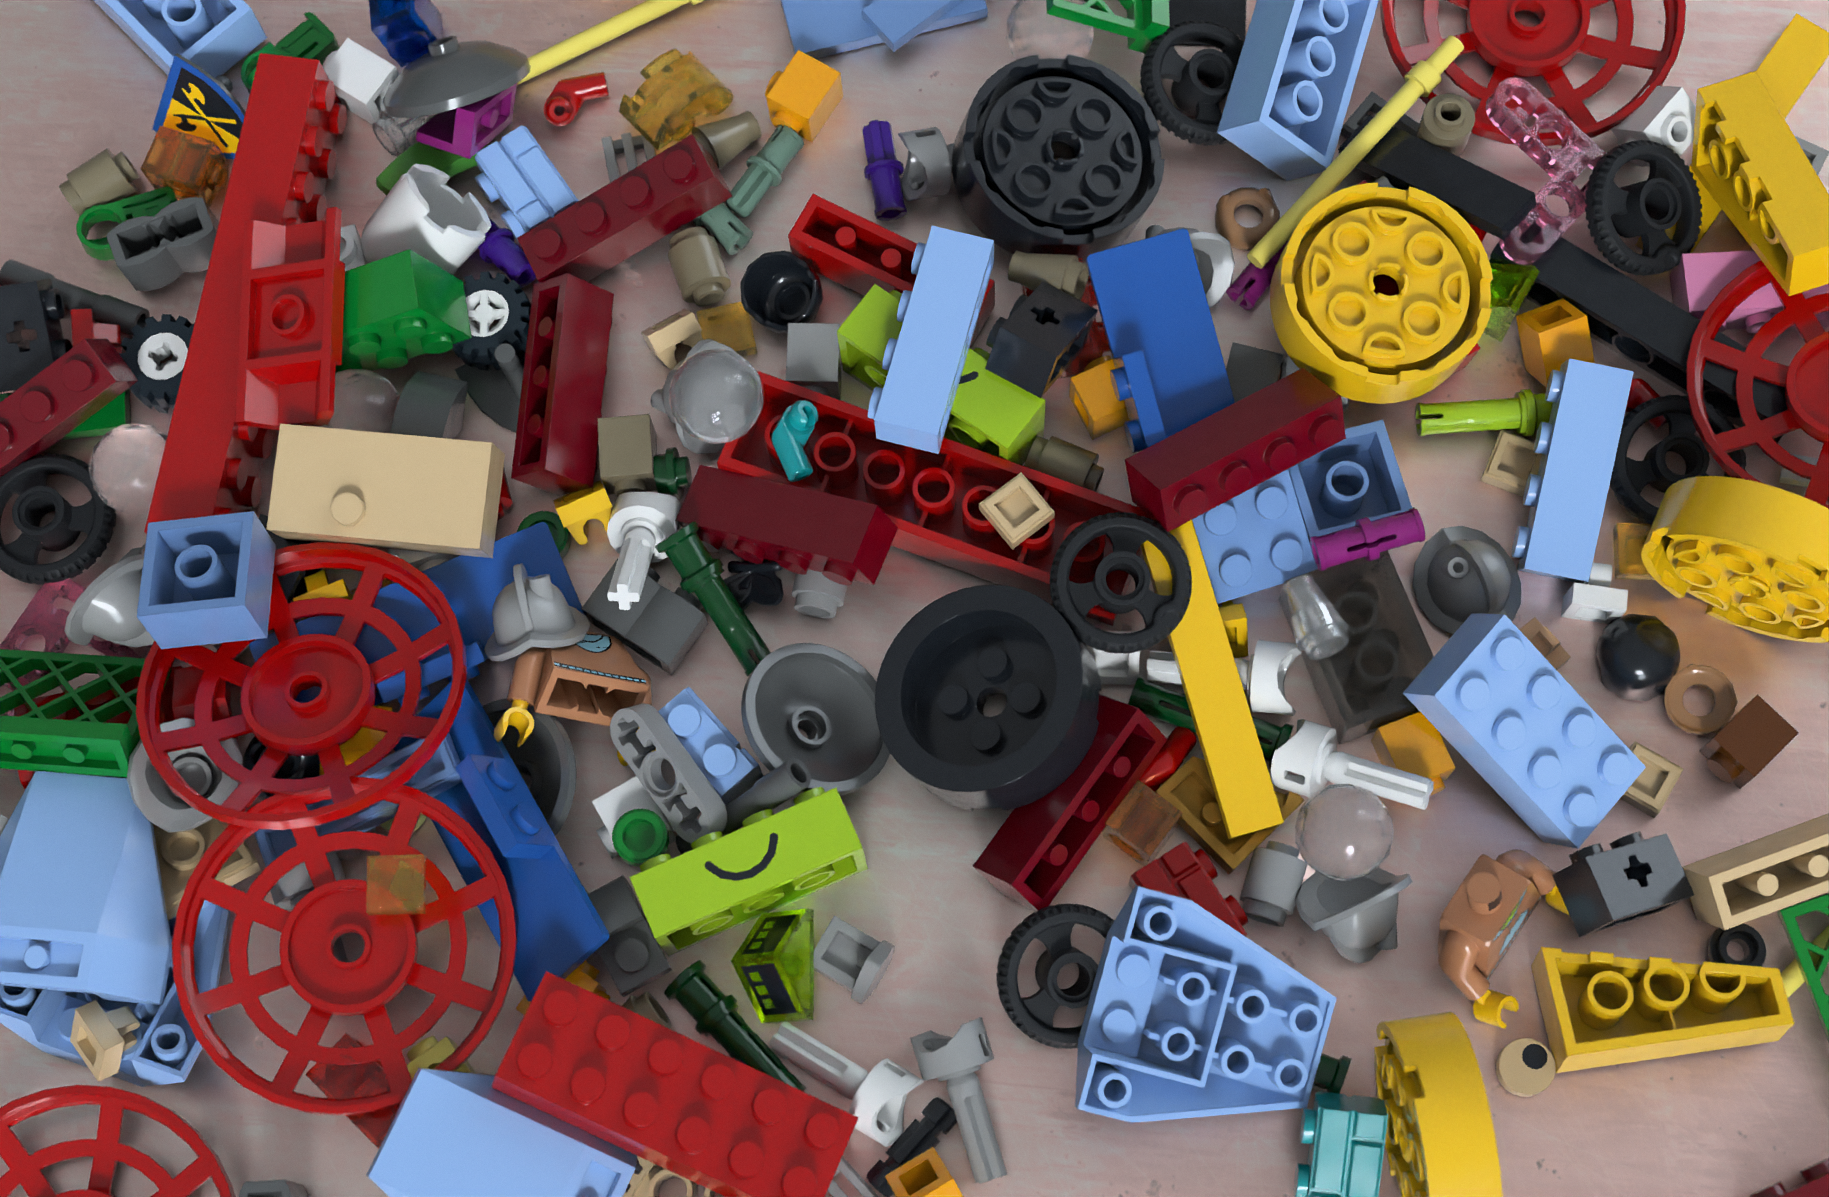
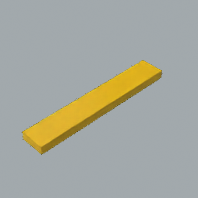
(1786, 76)
(1216, 696)

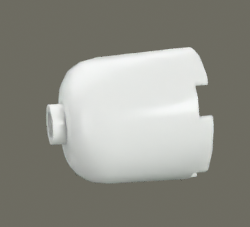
(426, 218)

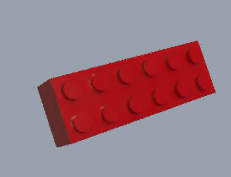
(670, 1098)

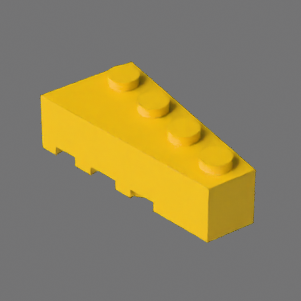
(1763, 180)
(1636, 1010)

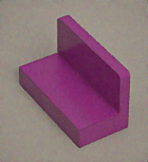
(470, 127)

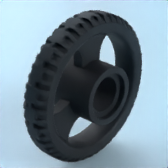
(1187, 91)
(1643, 208)
(1632, 476)
(34, 501)
(1159, 612)
(1053, 928)

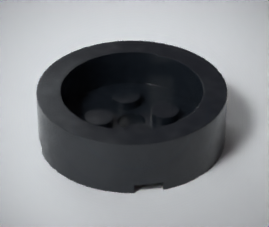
(1060, 205)
(937, 686)

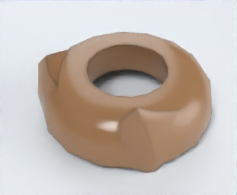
(1239, 236)
(1718, 685)

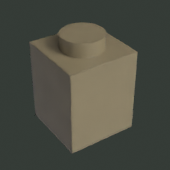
(627, 453)

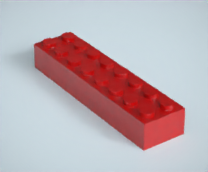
(931, 494)

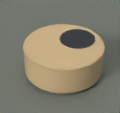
(1525, 1067)

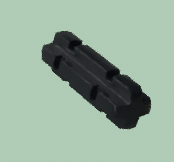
(914, 1141)

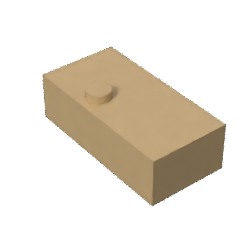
(386, 490)

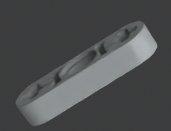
(658, 736)

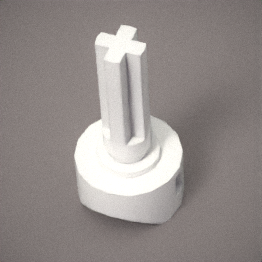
(633, 530)
(1261, 675)
(1316, 760)
(875, 1095)

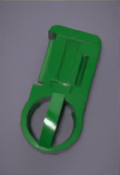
(308, 40)
(136, 206)

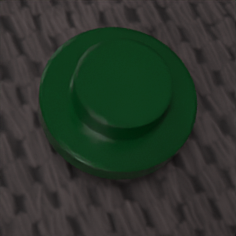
(672, 473)

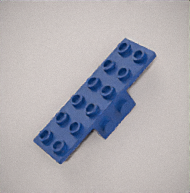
(1159, 336)
(470, 589)
(552, 910)

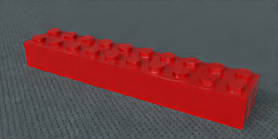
(277, 179)

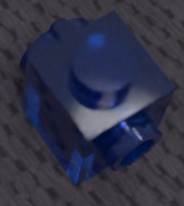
(405, 27)

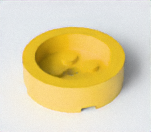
(1372, 342)
(1746, 553)
(1437, 1109)

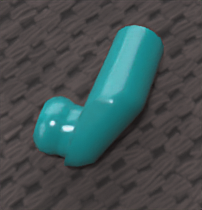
(791, 436)

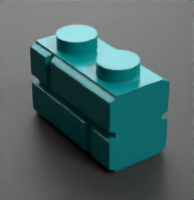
(1344, 1146)

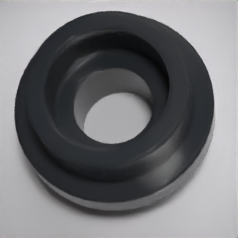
(1746, 937)

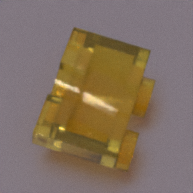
(672, 96)

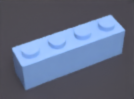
(933, 339)
(1573, 470)

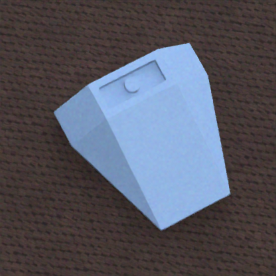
(82, 892)
(1195, 1019)
(164, 1039)
(477, 1142)

